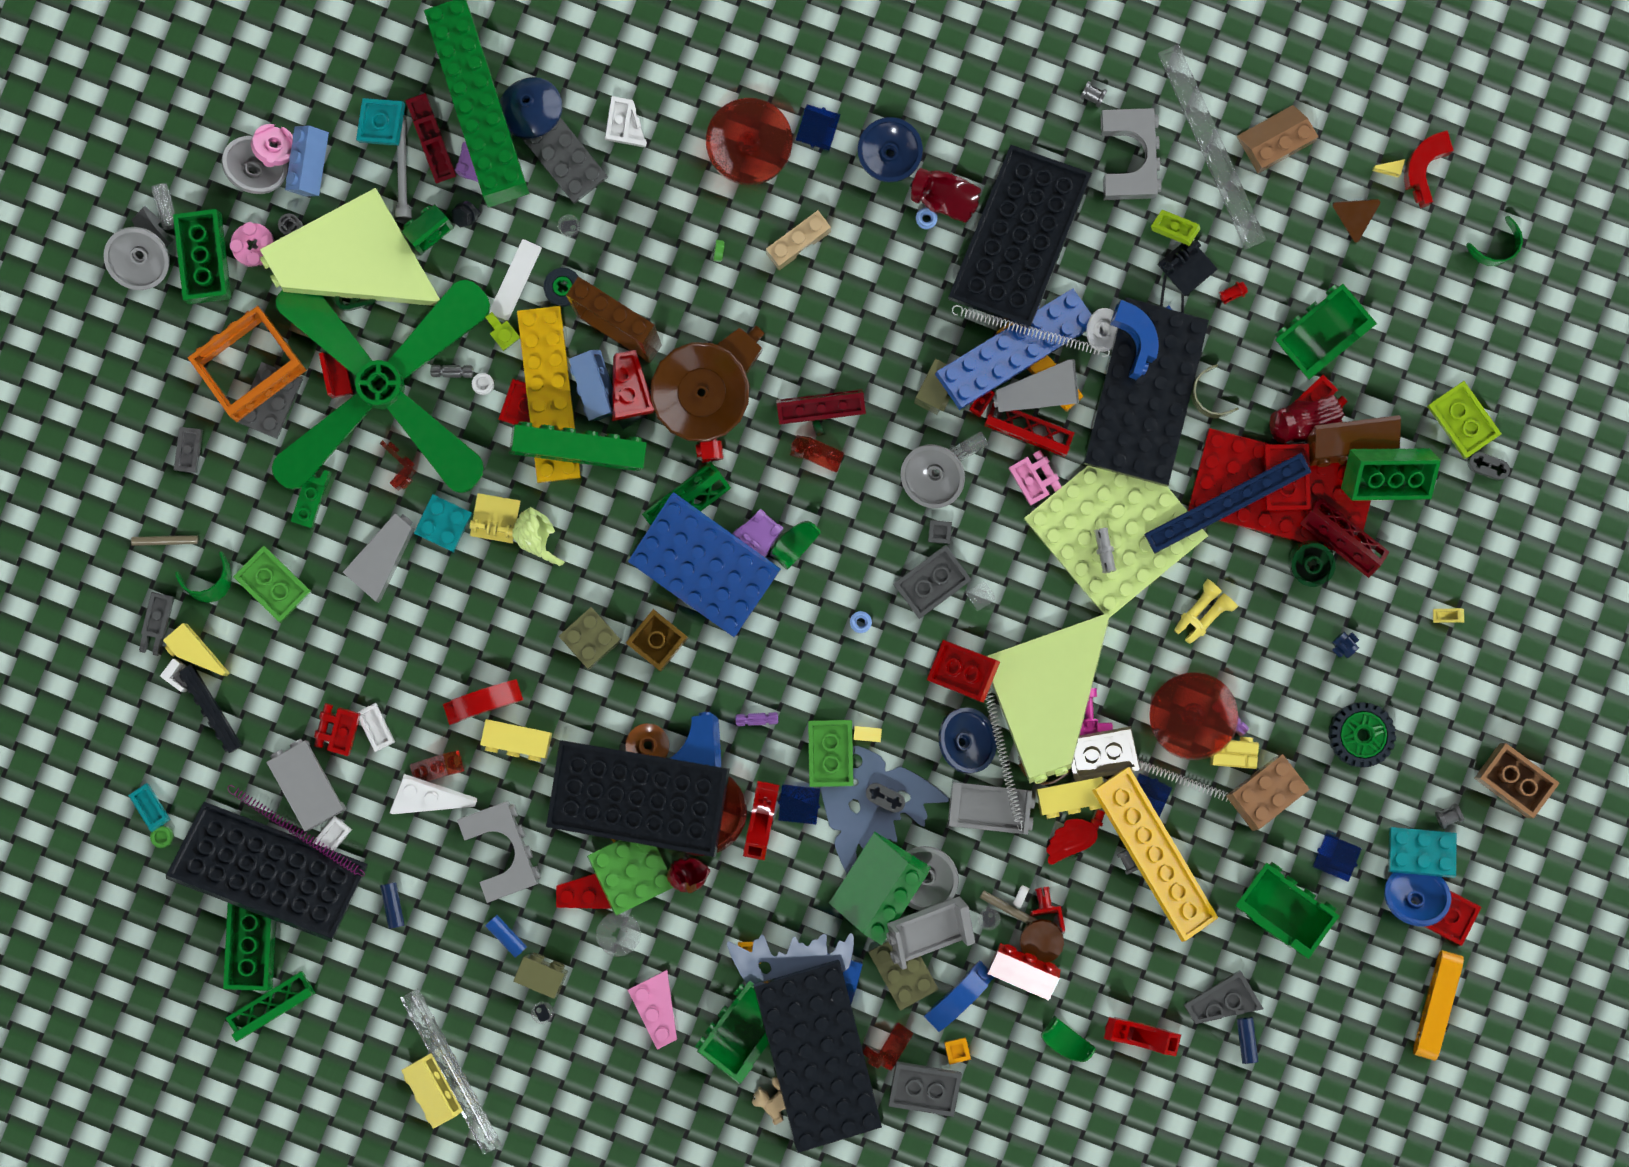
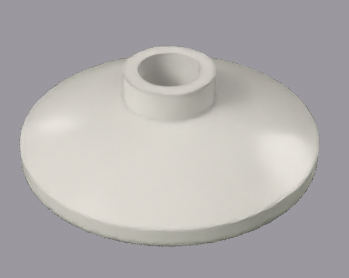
(1100, 331)

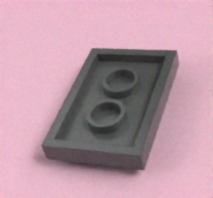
(271, 414)
(932, 582)
(924, 1089)

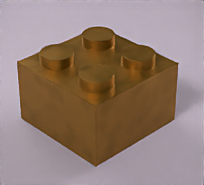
(657, 640)

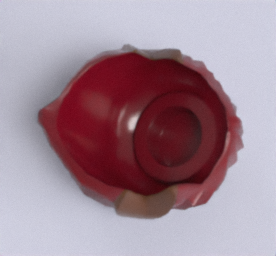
(687, 874)

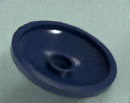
(537, 115)
(890, 135)
(976, 740)

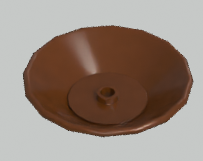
(677, 387)

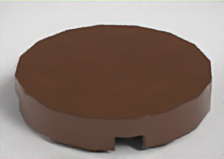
(1042, 940)

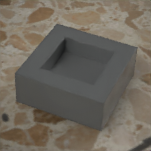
(939, 532)

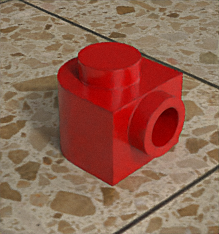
(710, 451)

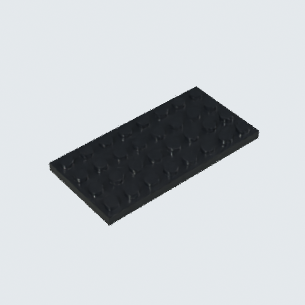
(1020, 236)
(1143, 418)
(638, 798)
(266, 871)
(817, 1056)

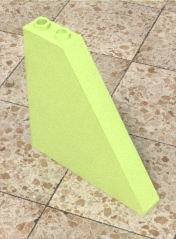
(350, 255)
(1046, 694)

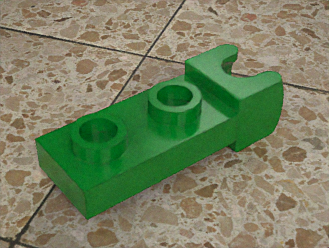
(310, 500)

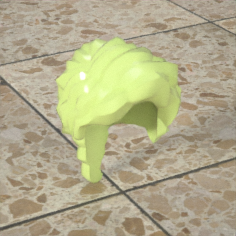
(532, 533)

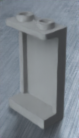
(305, 785)
(989, 808)
(930, 930)

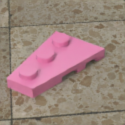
(655, 1008)

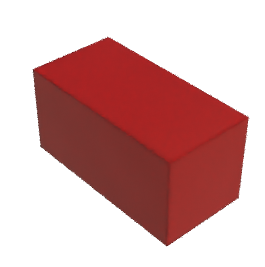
(981, 403)

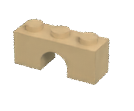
(797, 239)

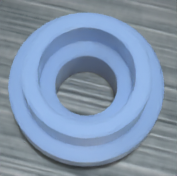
(926, 225)
(855, 617)

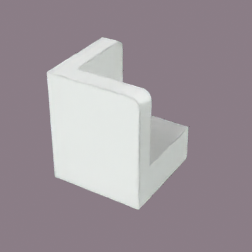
(171, 674)

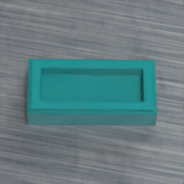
(149, 807)

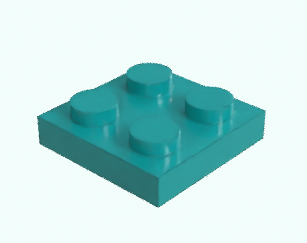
(380, 121)
(443, 523)

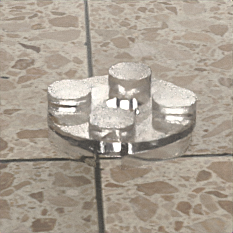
(626, 943)

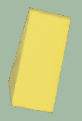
(1391, 168)
(1453, 615)
(867, 734)

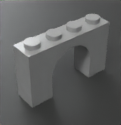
(1141, 126)
(502, 820)

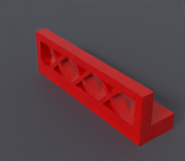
(1029, 436)

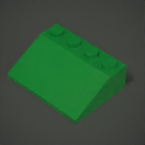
(879, 887)

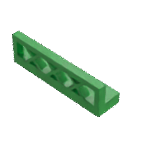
(697, 484)
(270, 1014)

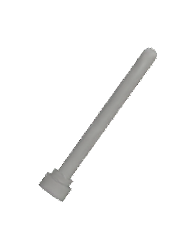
(402, 210)

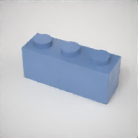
(306, 161)
(593, 384)

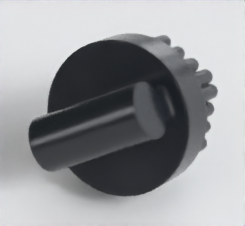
(465, 214)

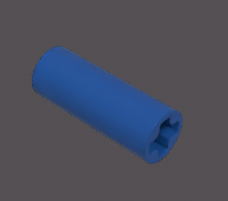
(506, 936)

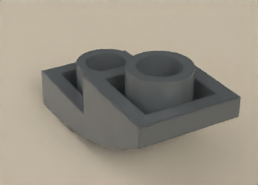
(149, 221)

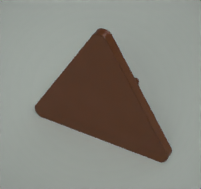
(1356, 215)

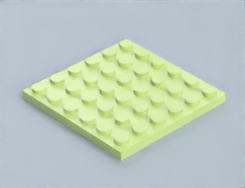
(1129, 511)

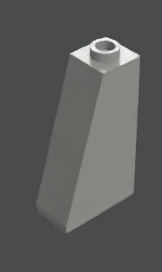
(1044, 389)
(380, 557)

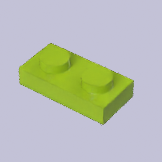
(1175, 227)

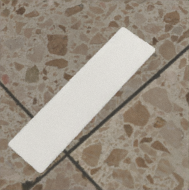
(515, 279)

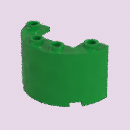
(1325, 330)
(1287, 910)
(737, 1036)

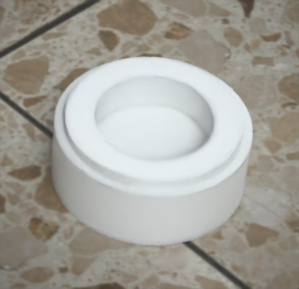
(483, 384)
(1022, 893)

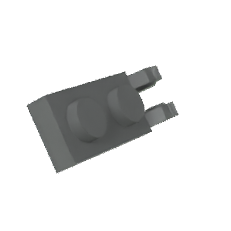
(156, 621)

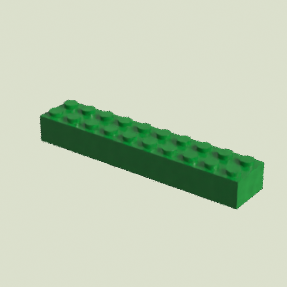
(476, 102)

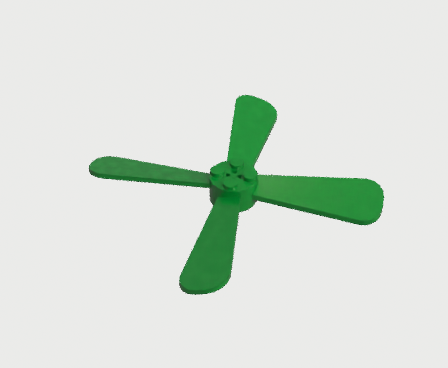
(450, 319)

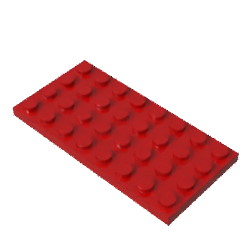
(1234, 459)

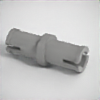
(1105, 550)

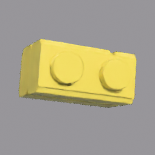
(1238, 754)

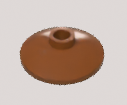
(648, 732)

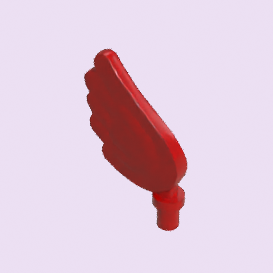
(1074, 837)

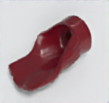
(945, 194)
(1300, 417)

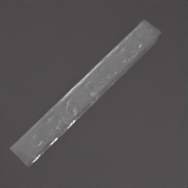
(446, 1060)

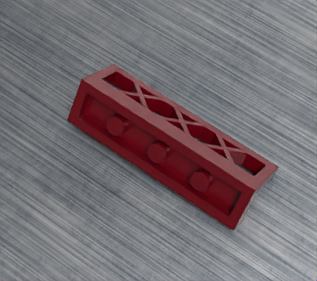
(821, 406)
(1343, 540)

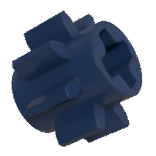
(1345, 645)

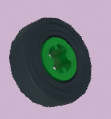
(551, 286)

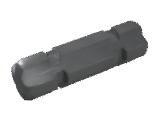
(454, 371)

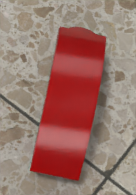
(1430, 149)
(482, 701)
(761, 820)
(1142, 1036)

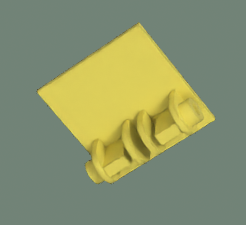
(494, 518)

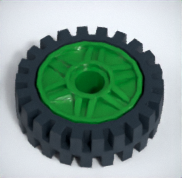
(1379, 734)

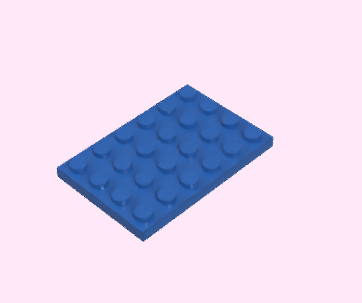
(704, 564)

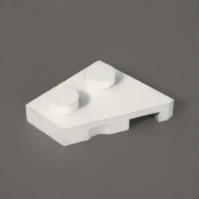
(623, 124)

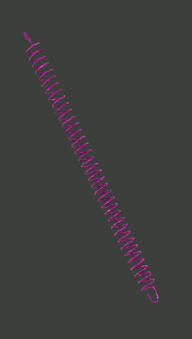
(292, 831)

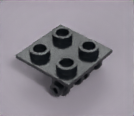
(1187, 267)

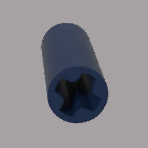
(392, 905)
(1247, 1040)

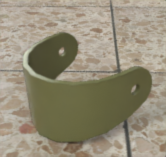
(1199, 407)

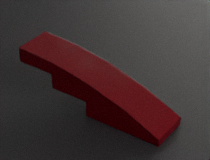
(430, 138)

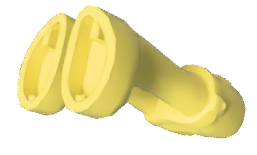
(1222, 604)

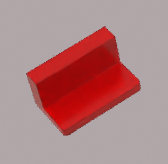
(335, 377)

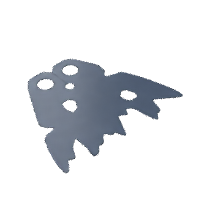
(860, 827)
(797, 958)

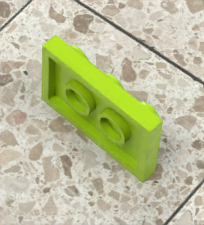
(1464, 420)

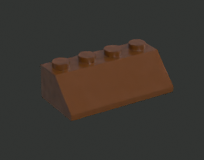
(1333, 441)

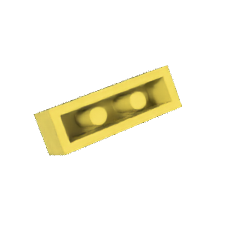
(515, 740)
(1068, 797)
(431, 1090)

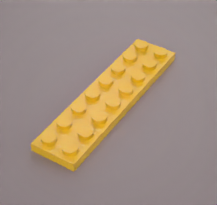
(547, 382)
(1155, 854)

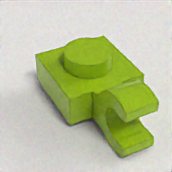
(503, 333)

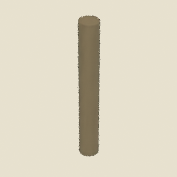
(164, 540)
(1007, 907)

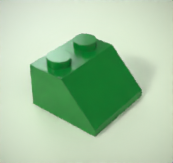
(427, 228)

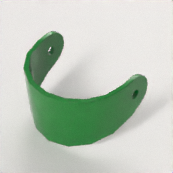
(1491, 262)
(794, 543)
(217, 591)
(1066, 1041)

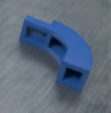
(1142, 330)
(960, 997)

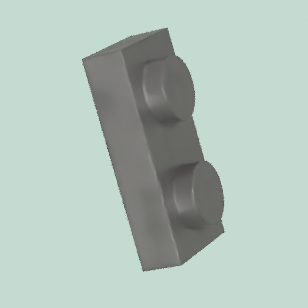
(188, 449)

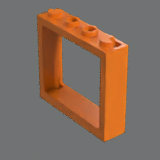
(266, 388)

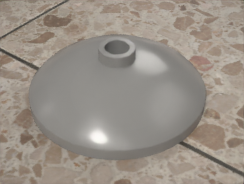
(240, 160)
(131, 269)
(926, 486)
(941, 885)

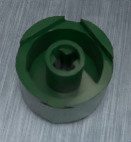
(1317, 574)

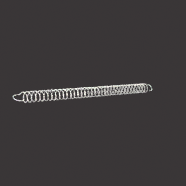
(1029, 329)
(1181, 779)
(1013, 808)

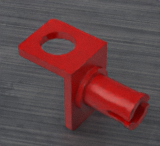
(1046, 907)

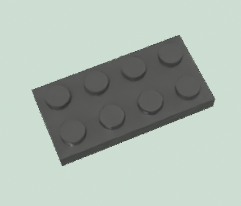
(567, 161)

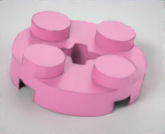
(267, 154)
(240, 239)

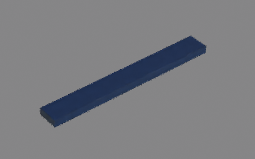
(1227, 503)

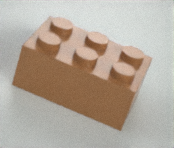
(1516, 780)
(1267, 792)

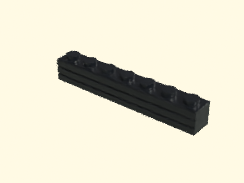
(210, 708)

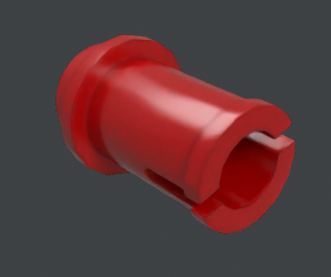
(1233, 292)

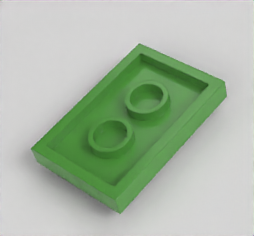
(272, 584)
(830, 753)

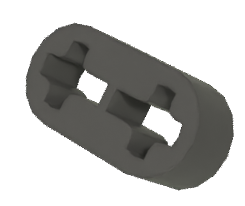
(1486, 470)
(882, 802)

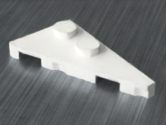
(420, 796)

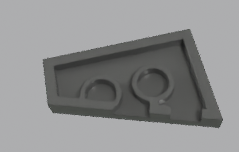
(1224, 999)

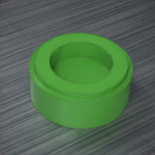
(718, 250)
(162, 837)

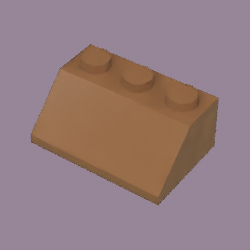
(1277, 138)

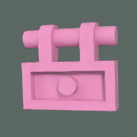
(1029, 481)

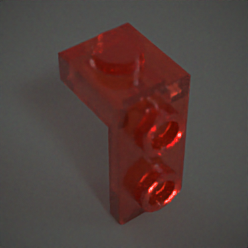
(816, 452)
(403, 478)
(438, 766)
(891, 1049)

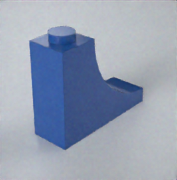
(702, 742)

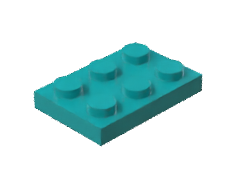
(1422, 852)

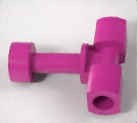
(1090, 724)

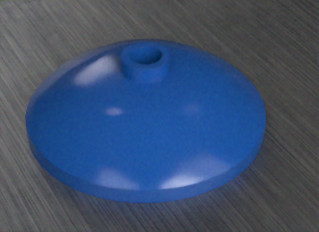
(1427, 891)

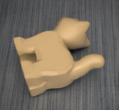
(772, 1105)

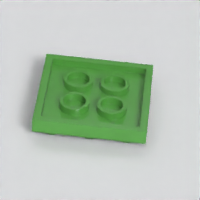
(629, 874)

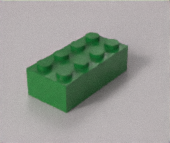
(202, 256)
(1390, 474)
(248, 950)

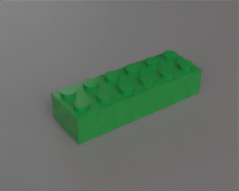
(577, 447)

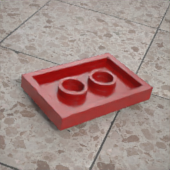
(1296, 494)
(963, 671)

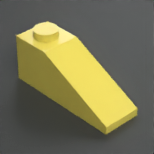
(188, 646)

